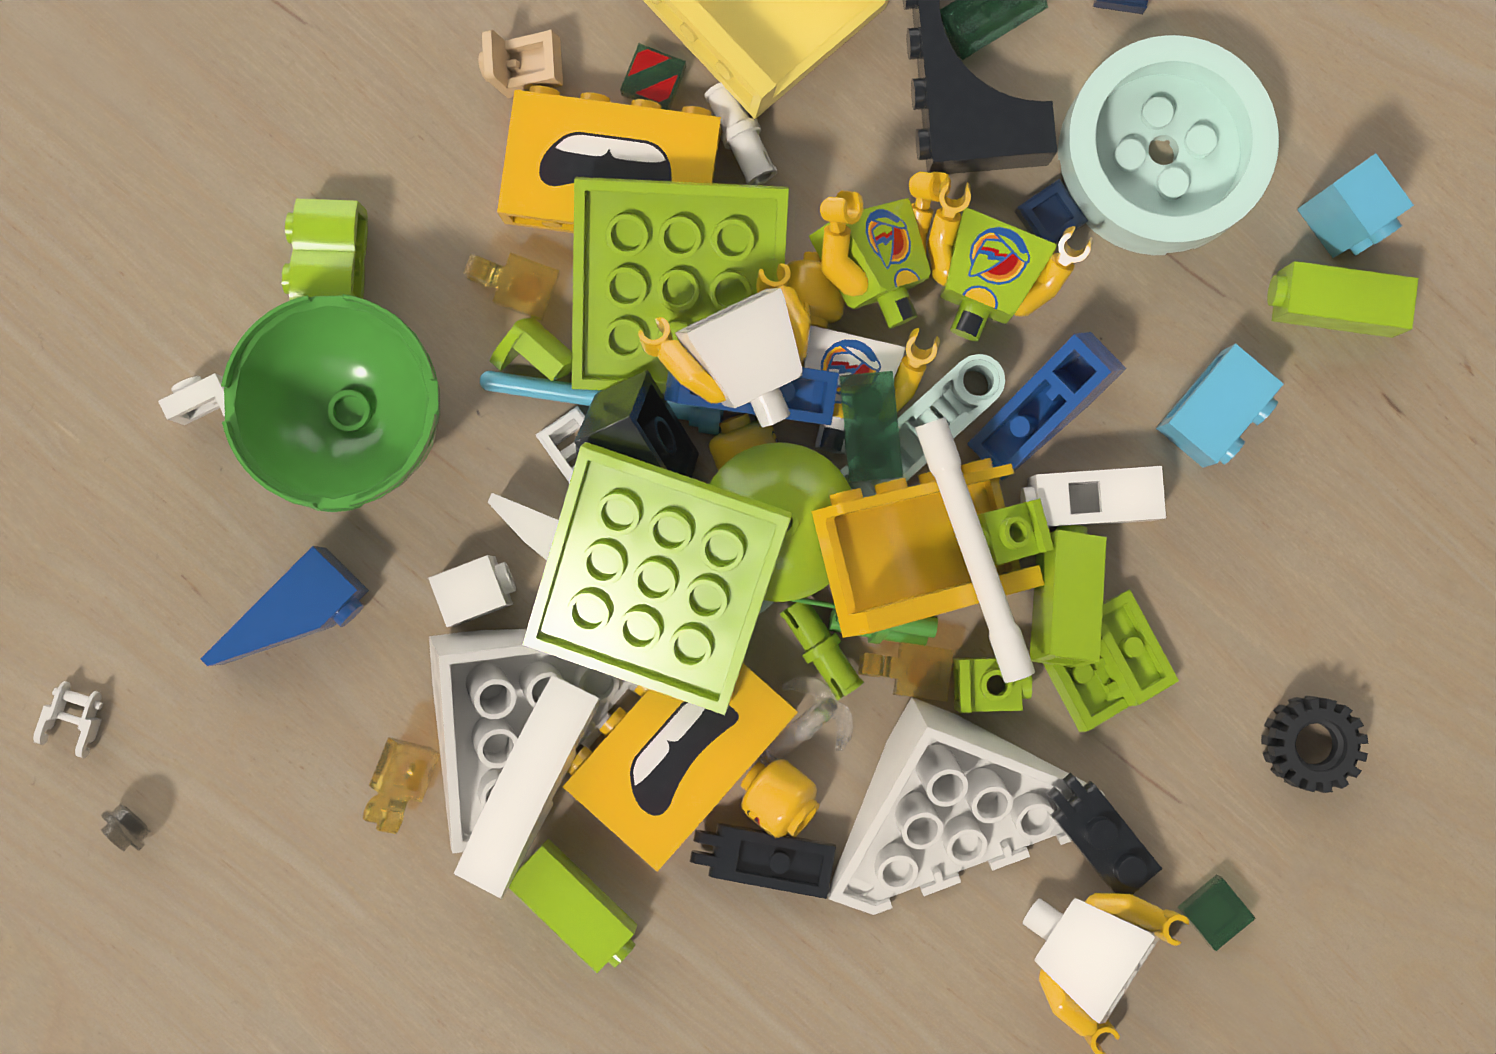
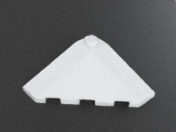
(482, 700)
(942, 805)

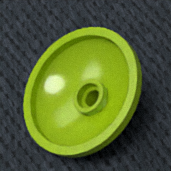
(796, 482)

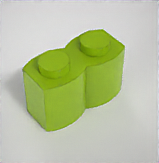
(327, 248)

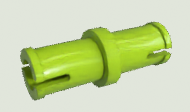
(822, 649)

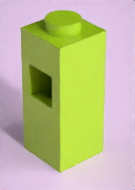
(1343, 299)
(1070, 602)
(574, 907)

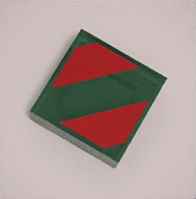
(653, 76)

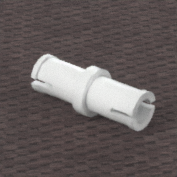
(741, 136)

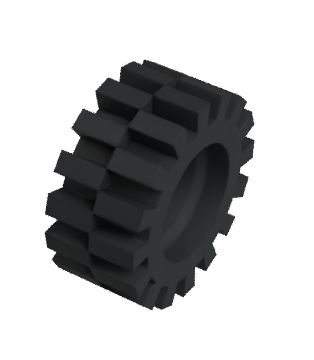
(1344, 751)

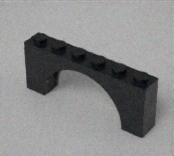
(962, 117)

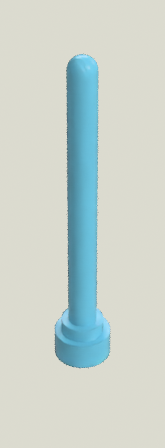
(702, 417)

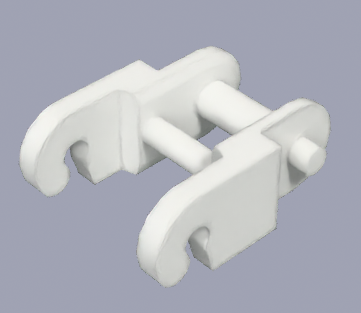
(87, 724)

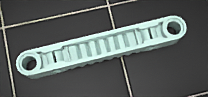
(945, 399)

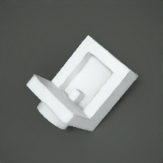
(194, 399)

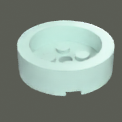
(1215, 124)

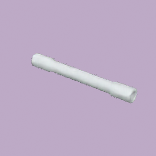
(1003, 631)

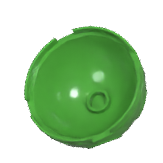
(330, 402)

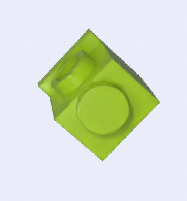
(1016, 531)
(971, 691)

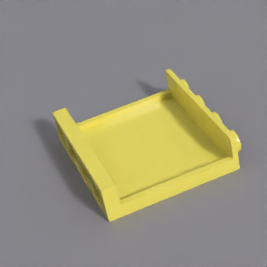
(764, 44)

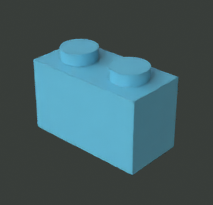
(1357, 209)
(1221, 407)

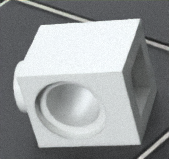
(473, 590)

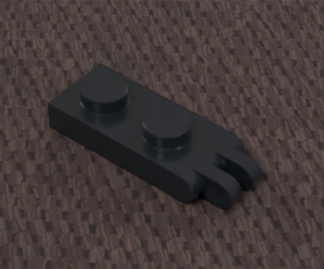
(1103, 837)
(766, 861)

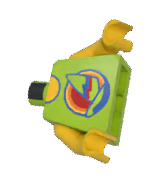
(879, 249)
(993, 265)

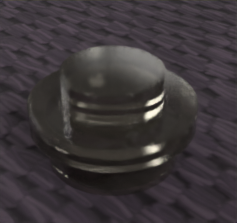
(124, 828)

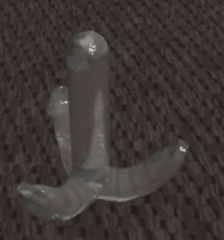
(812, 720)

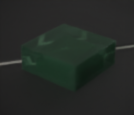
(1216, 912)

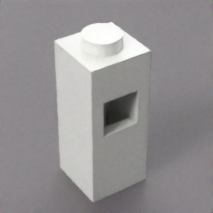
(1099, 496)

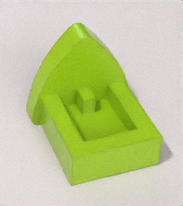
(535, 345)

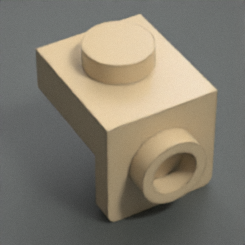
(521, 61)

